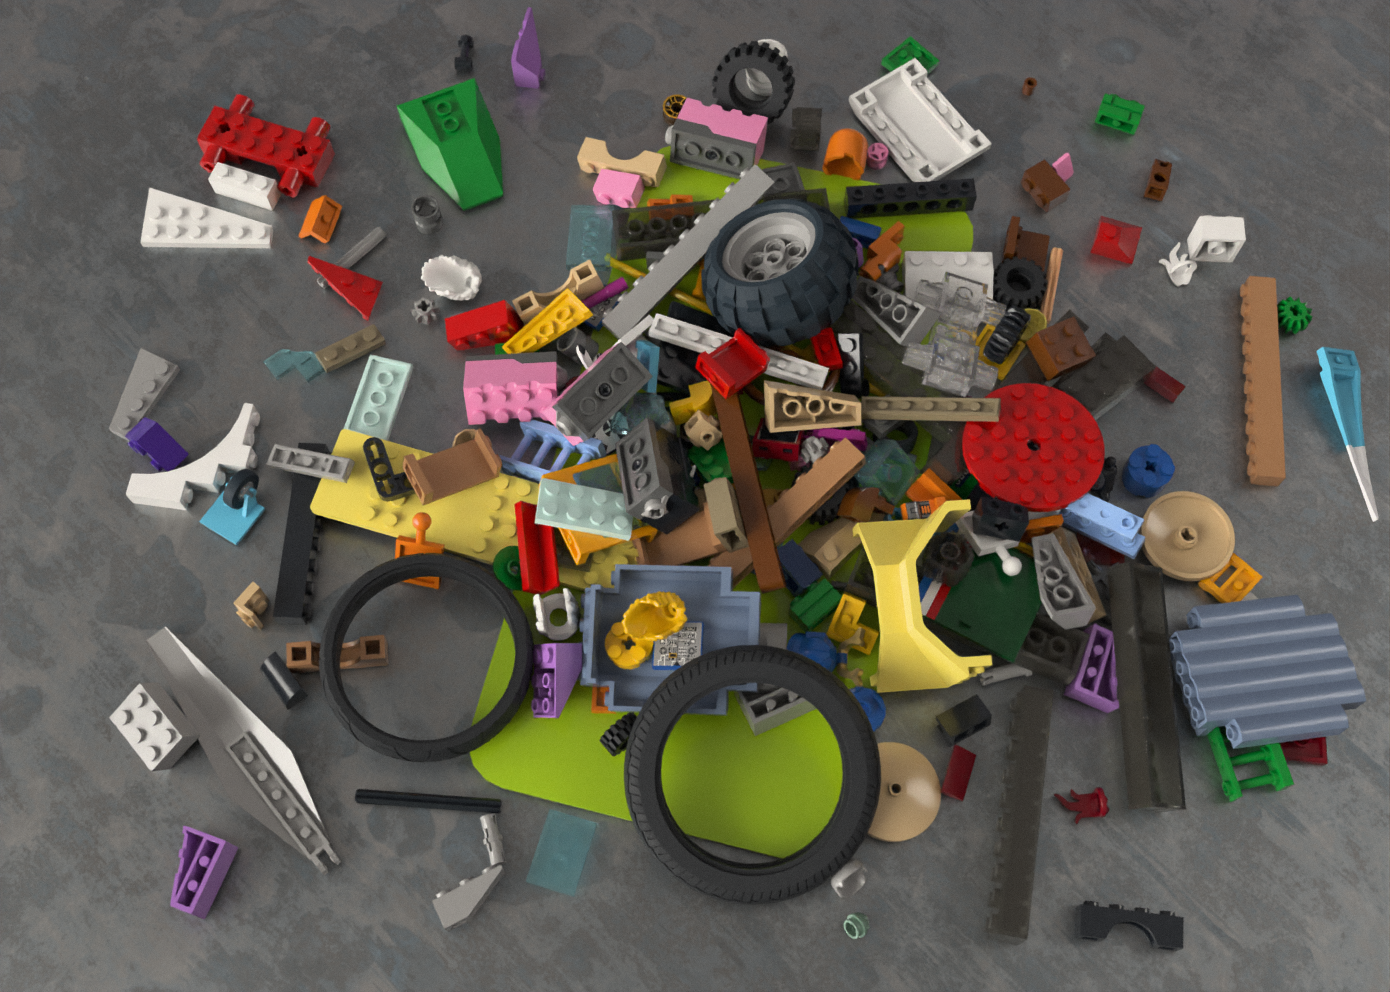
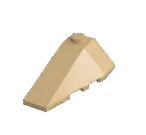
(833, 544)

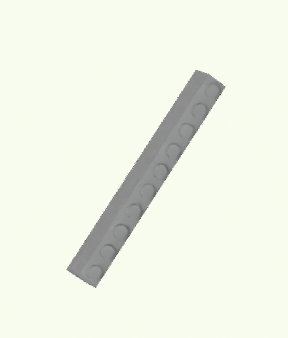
(686, 254)

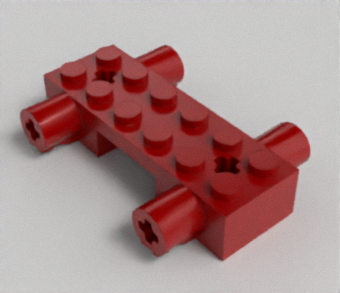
(296, 154)

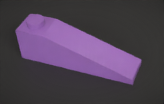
(526, 56)

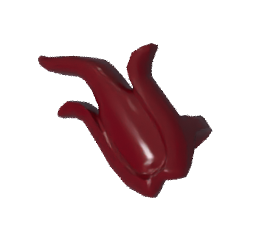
(1089, 804)

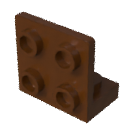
(1025, 244)

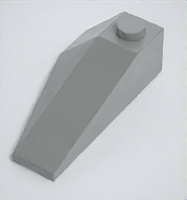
(1060, 585)

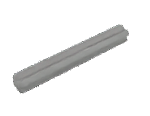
(357, 252)

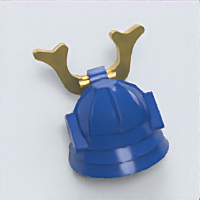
(821, 650)

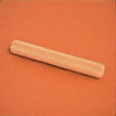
(1052, 277)

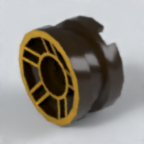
(672, 108)

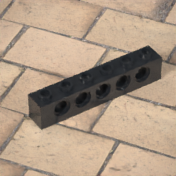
(910, 198)

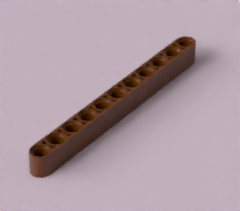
(749, 493)

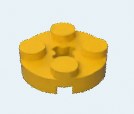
(620, 655)

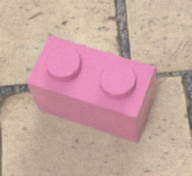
(618, 188)

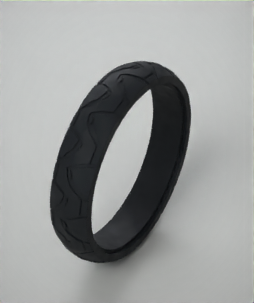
(391, 573)

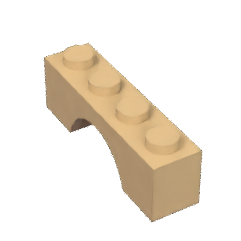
(595, 156)
(581, 282)

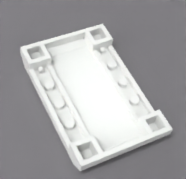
(917, 124)

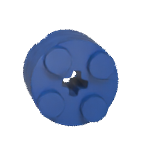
(1147, 471)

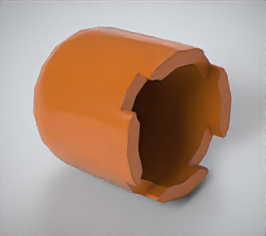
(846, 154)

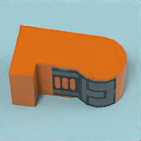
(920, 509)

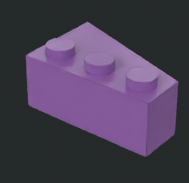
(1096, 674)
(200, 872)

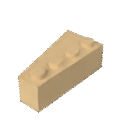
(808, 408)

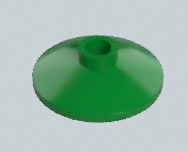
(503, 561)

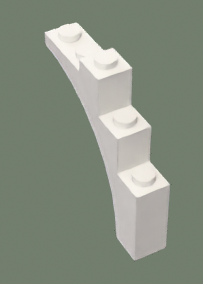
(175, 487)

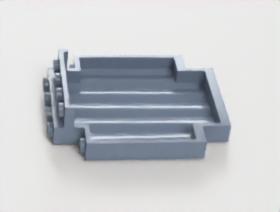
(727, 616)
(1264, 671)

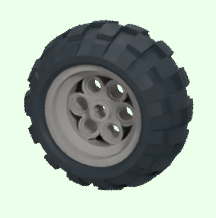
(780, 271)

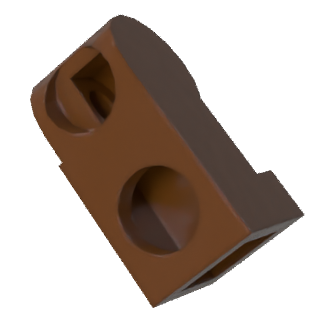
(1158, 180)

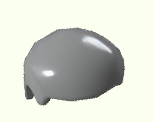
(849, 878)

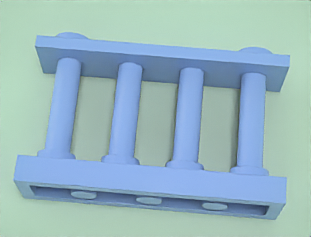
(550, 437)
(1105, 524)

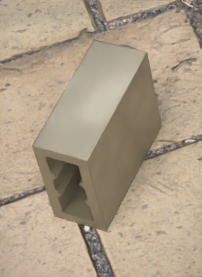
(726, 514)

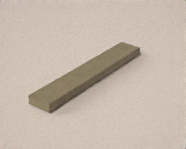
(931, 408)

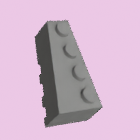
(896, 313)

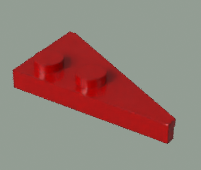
(354, 287)

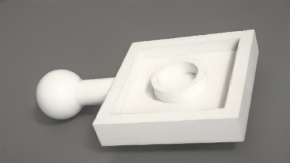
(986, 544)

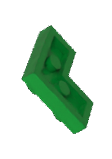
(906, 52)

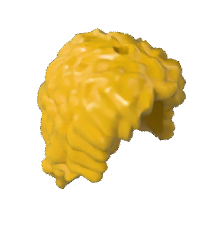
(655, 616)

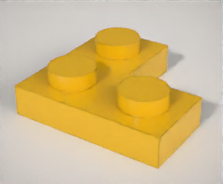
(846, 623)

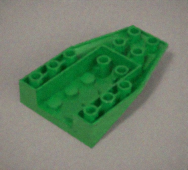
(456, 142)

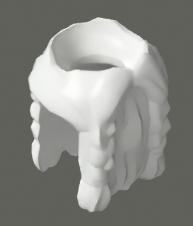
(544, 608)

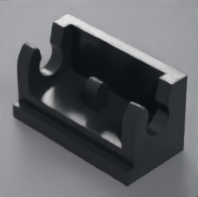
(963, 720)

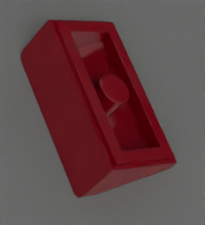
(1165, 385)
(958, 773)

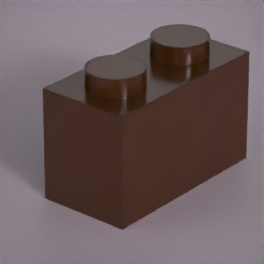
(1045, 186)

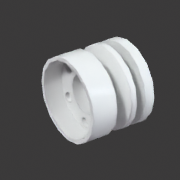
(757, 80)

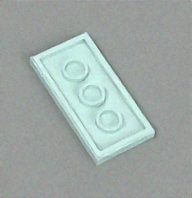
(379, 397)

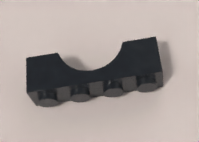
(1161, 930)

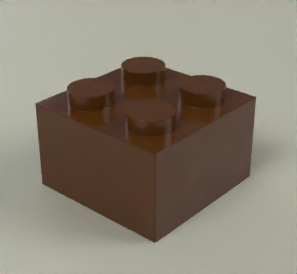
(1061, 348)

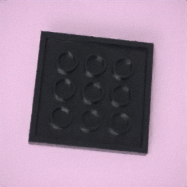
(678, 363)

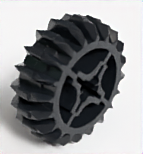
(1006, 335)

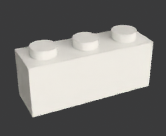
(244, 186)

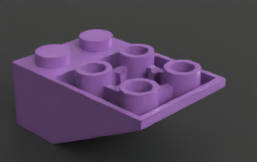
(554, 676)

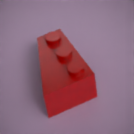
(483, 326)

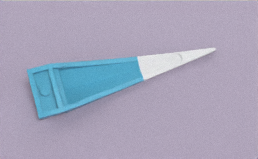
(1343, 386)

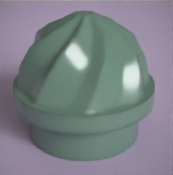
(856, 925)

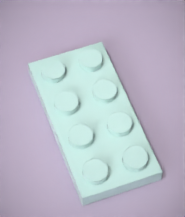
(583, 509)

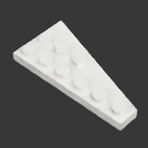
(186, 223)

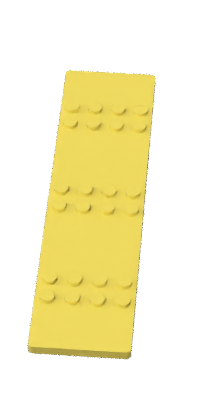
(468, 523)

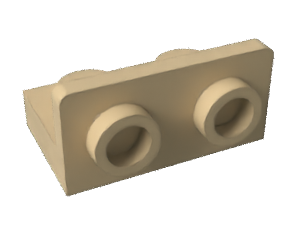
(250, 603)

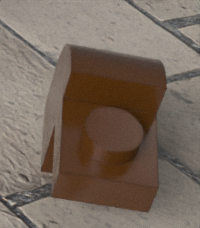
(861, 502)

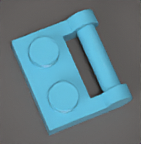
(649, 357)

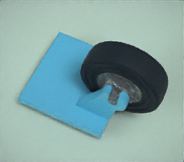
(235, 508)

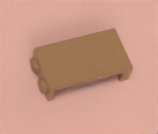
(453, 469)
(683, 545)

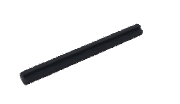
(430, 801)

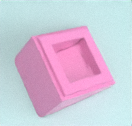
(1064, 167)

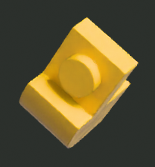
(700, 399)

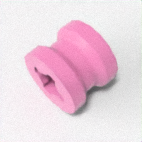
(881, 152)

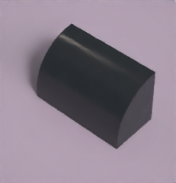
(282, 681)

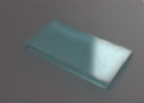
(590, 236)

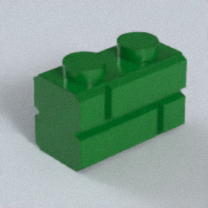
(1119, 113)
(815, 605)

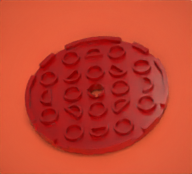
(1042, 479)

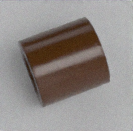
(1029, 86)

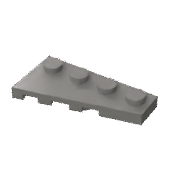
(143, 390)

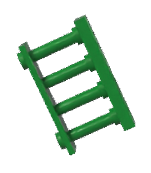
(1270, 753)

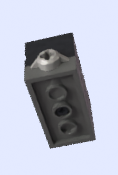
(656, 476)

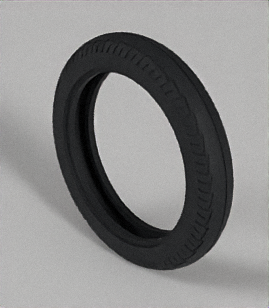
(759, 881)

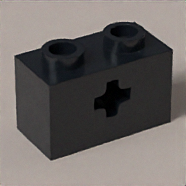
(1000, 519)

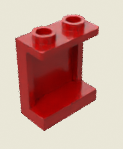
(733, 364)

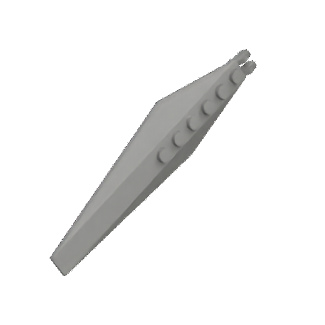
(244, 752)

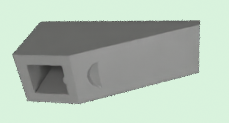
(462, 903)

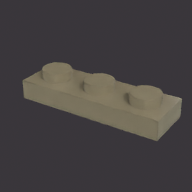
(350, 348)

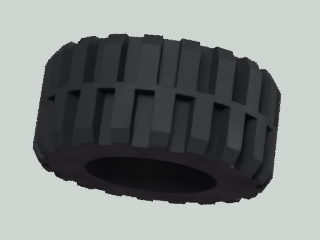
(764, 60)

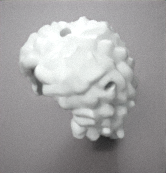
(452, 277)

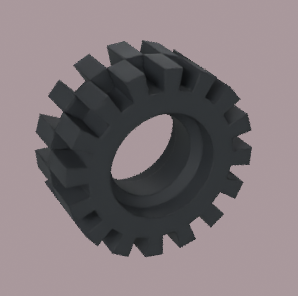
(617, 737)

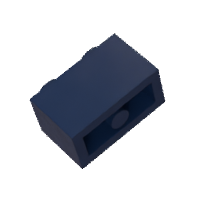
(797, 568)

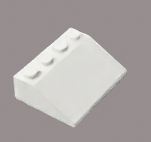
(934, 264)

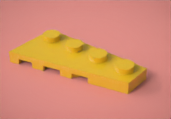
(549, 324)

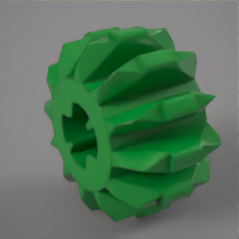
(1293, 315)

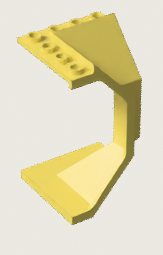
(908, 650)

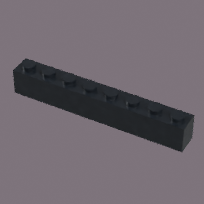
(299, 549)

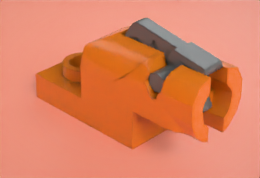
(884, 254)

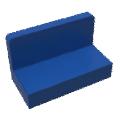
(862, 231)

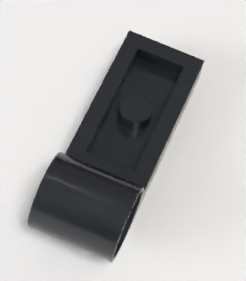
(852, 370)

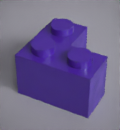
(155, 442)

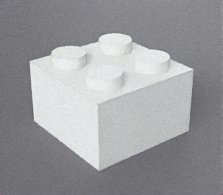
(1216, 239)

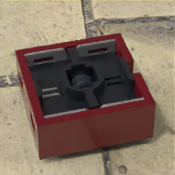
(777, 445)

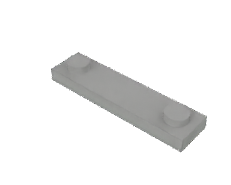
(310, 463)

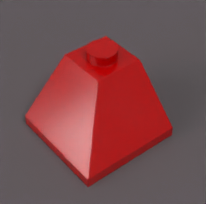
(1116, 240)

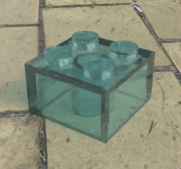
(888, 470)

